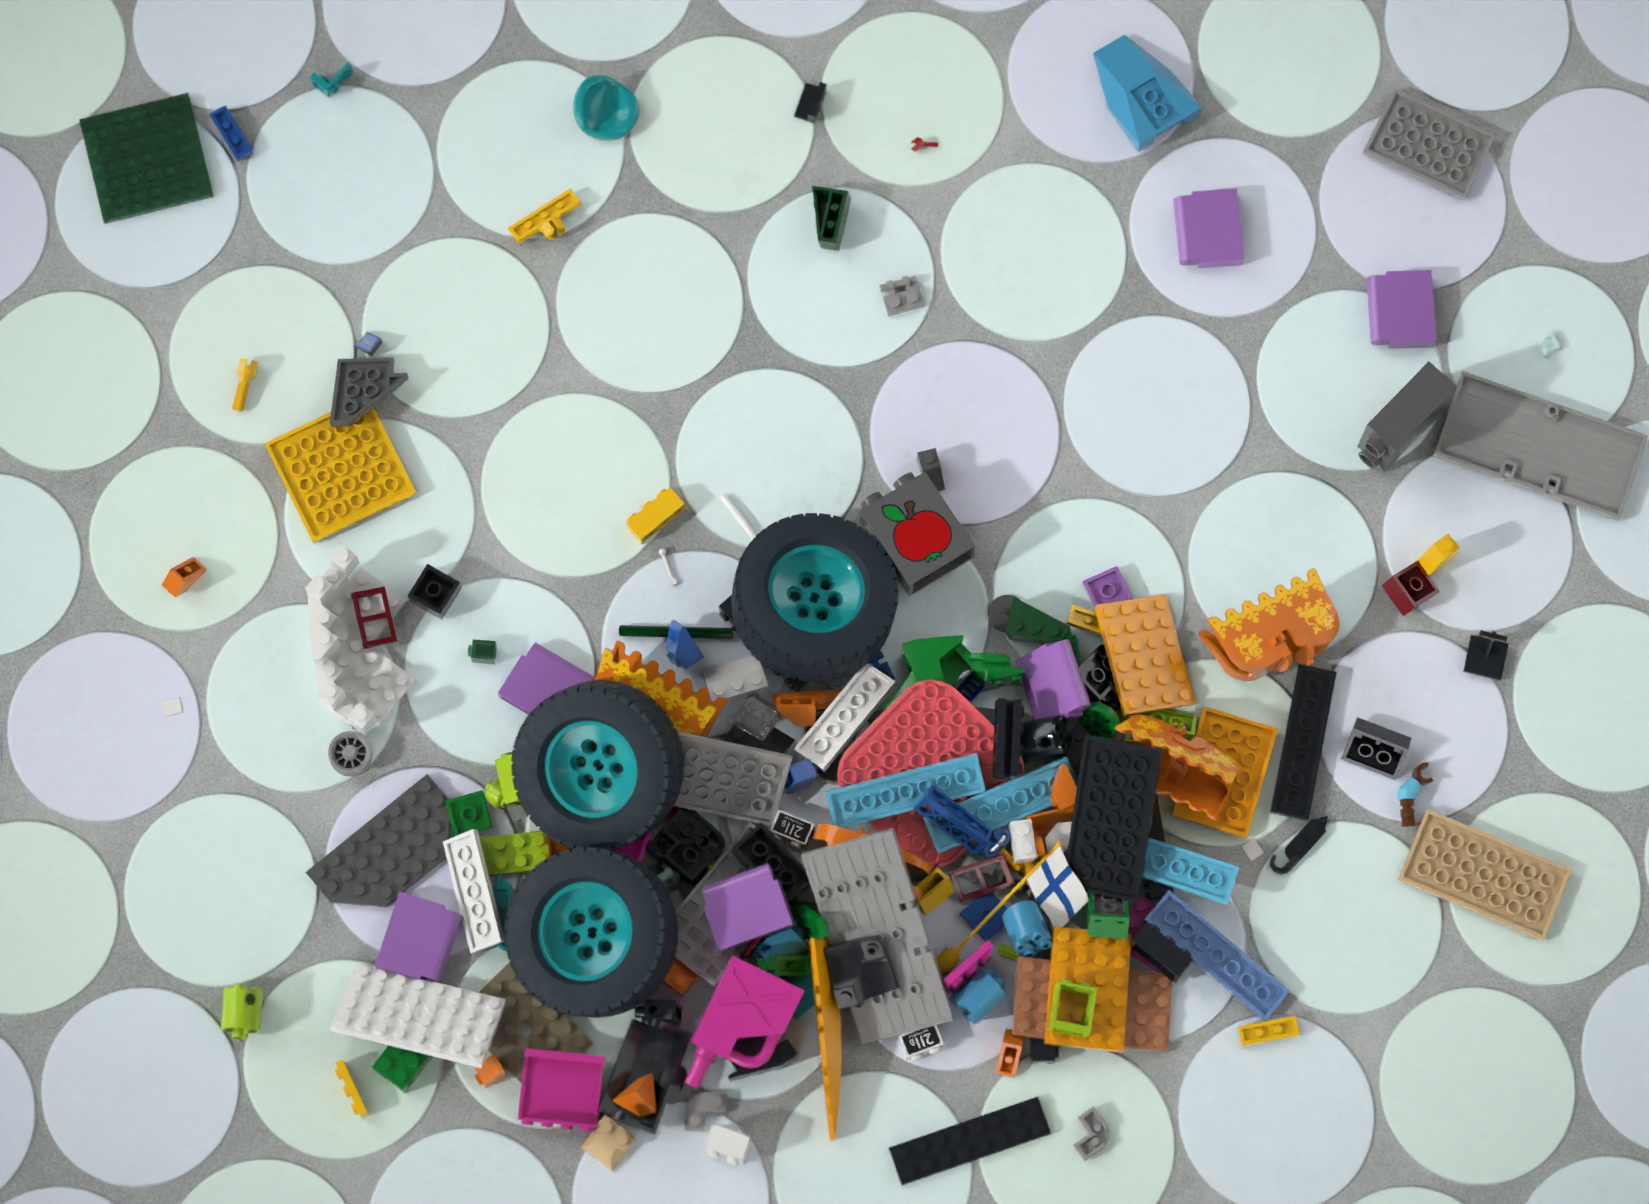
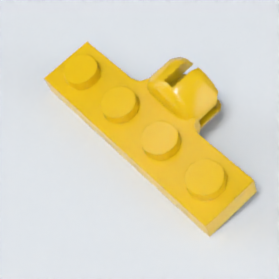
(546, 218)

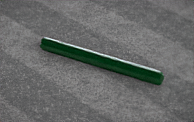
(662, 631)

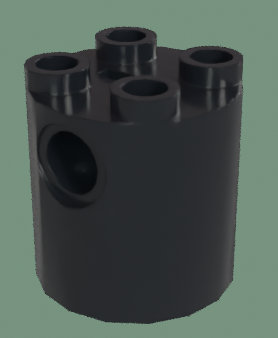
(1045, 737)

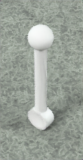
(673, 581)

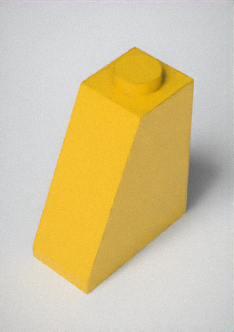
(1439, 555)

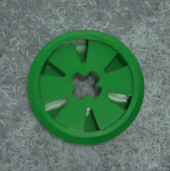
(1106, 716)

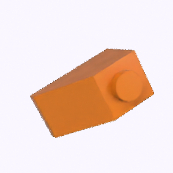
(183, 576)
(798, 710)
(1063, 788)
(1009, 1054)
(490, 1072)

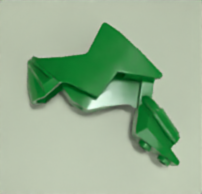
(948, 658)

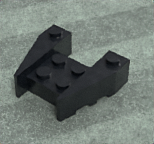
(751, 1046)

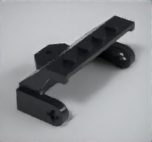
(646, 1050)

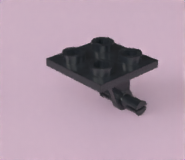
(1486, 655)

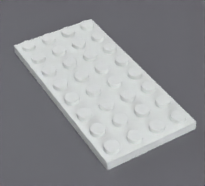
(418, 1015)

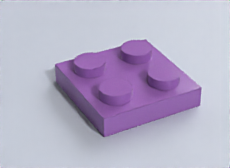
(1107, 587)

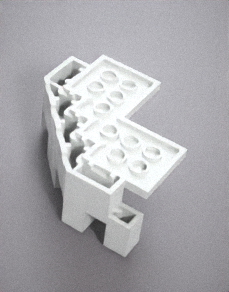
(352, 681)

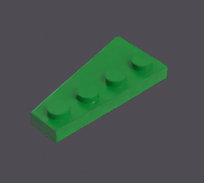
(810, 922)

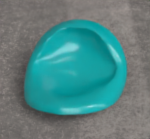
(605, 108)

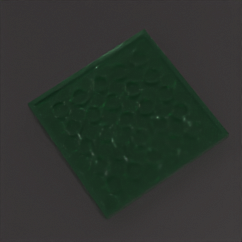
(146, 158)

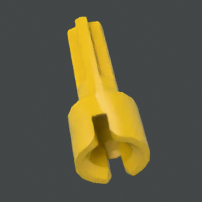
(246, 374)

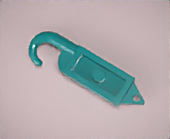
(503, 896)

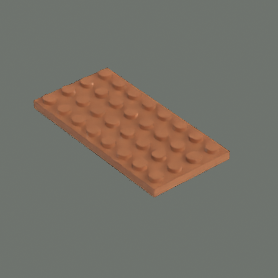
(1145, 1012)

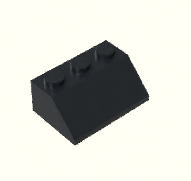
(775, 741)
(1376, 748)

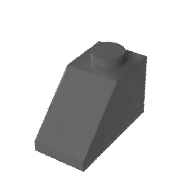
(929, 463)

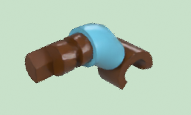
(1408, 792)

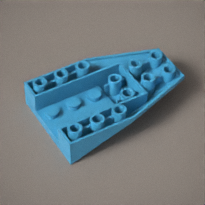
(1142, 92)

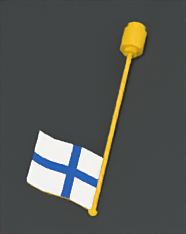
(1055, 890)

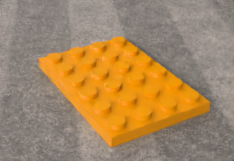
(1144, 655)
(1251, 748)
(1104, 965)

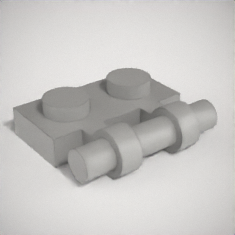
(902, 301)

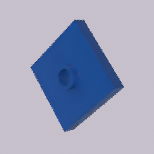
(979, 910)

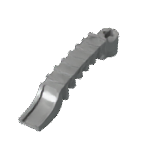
(996, 868)

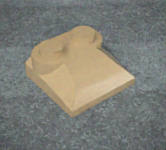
(608, 1142)

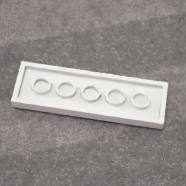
(845, 716)
(474, 891)

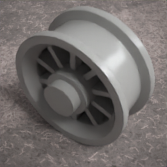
(350, 753)

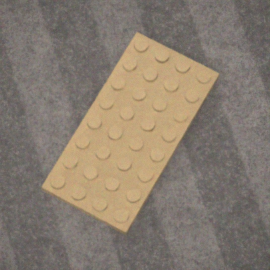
(1485, 874)

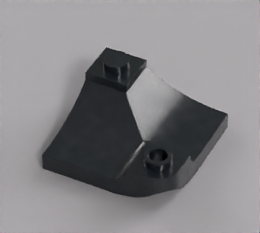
(1099, 678)
(686, 844)
(859, 970)

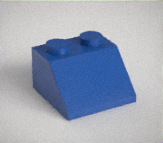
(681, 647)

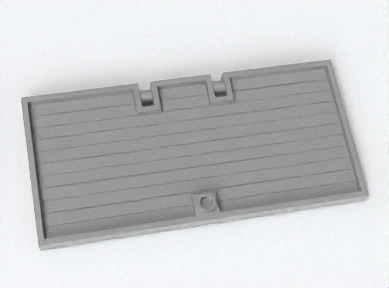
(1541, 443)
(860, 896)

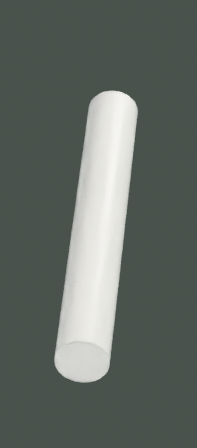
(738, 516)

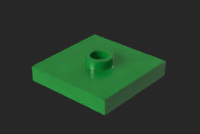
(468, 813)

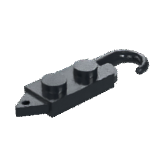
(1301, 844)

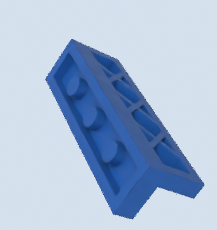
(956, 818)

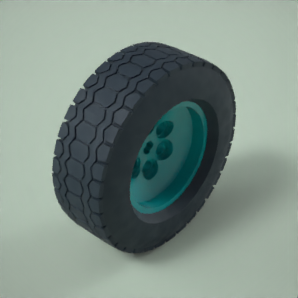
(821, 554)
(556, 782)
(547, 916)

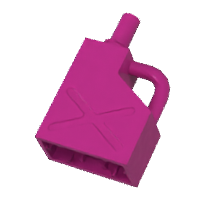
(742, 1006)

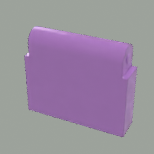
(1209, 228)
(1402, 309)
(538, 677)
(1054, 681)
(746, 907)
(418, 938)

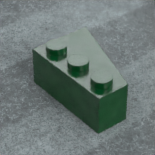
(831, 215)
(1033, 625)

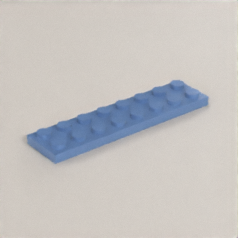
(1218, 956)

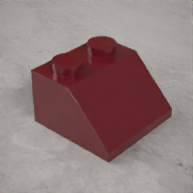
(1410, 588)

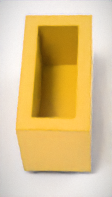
(934, 890)

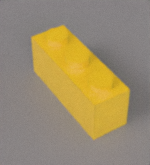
(655, 515)

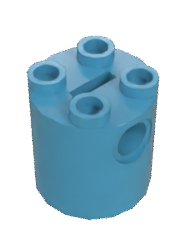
(1026, 928)
(785, 942)
(980, 995)

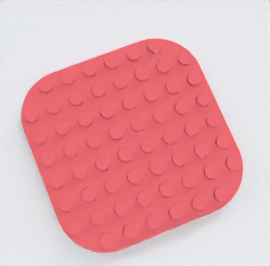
(918, 729)

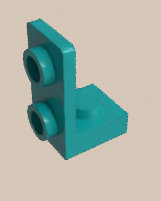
(328, 88)

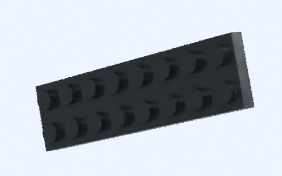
(1303, 742)
(969, 1141)

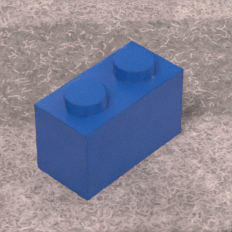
(800, 776)

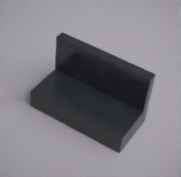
(811, 102)

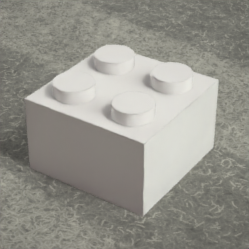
(727, 1145)

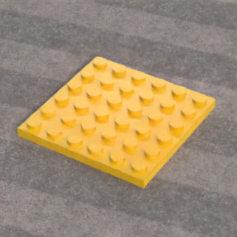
(339, 472)

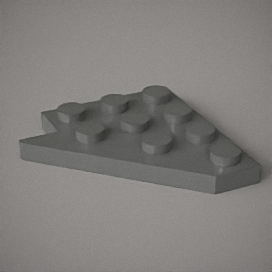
(361, 386)

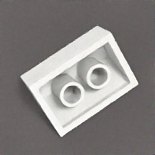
(735, 679)

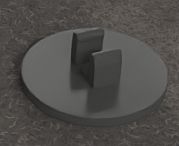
(1000, 611)

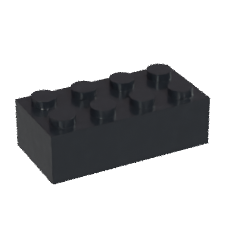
(762, 848)

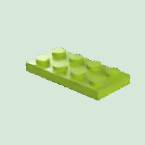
(514, 852)

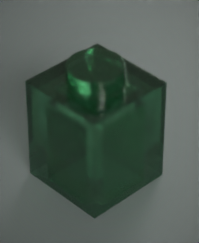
(482, 651)

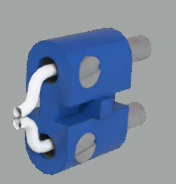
(999, 838)

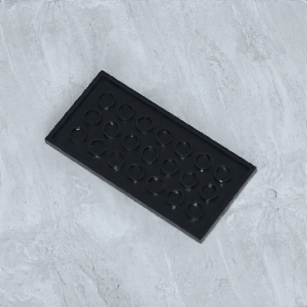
(1113, 816)

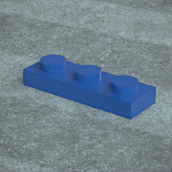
(231, 133)

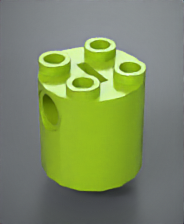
(241, 1011)

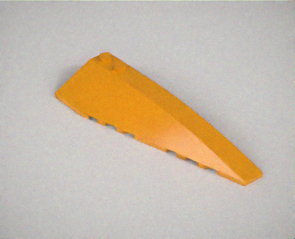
(828, 1029)

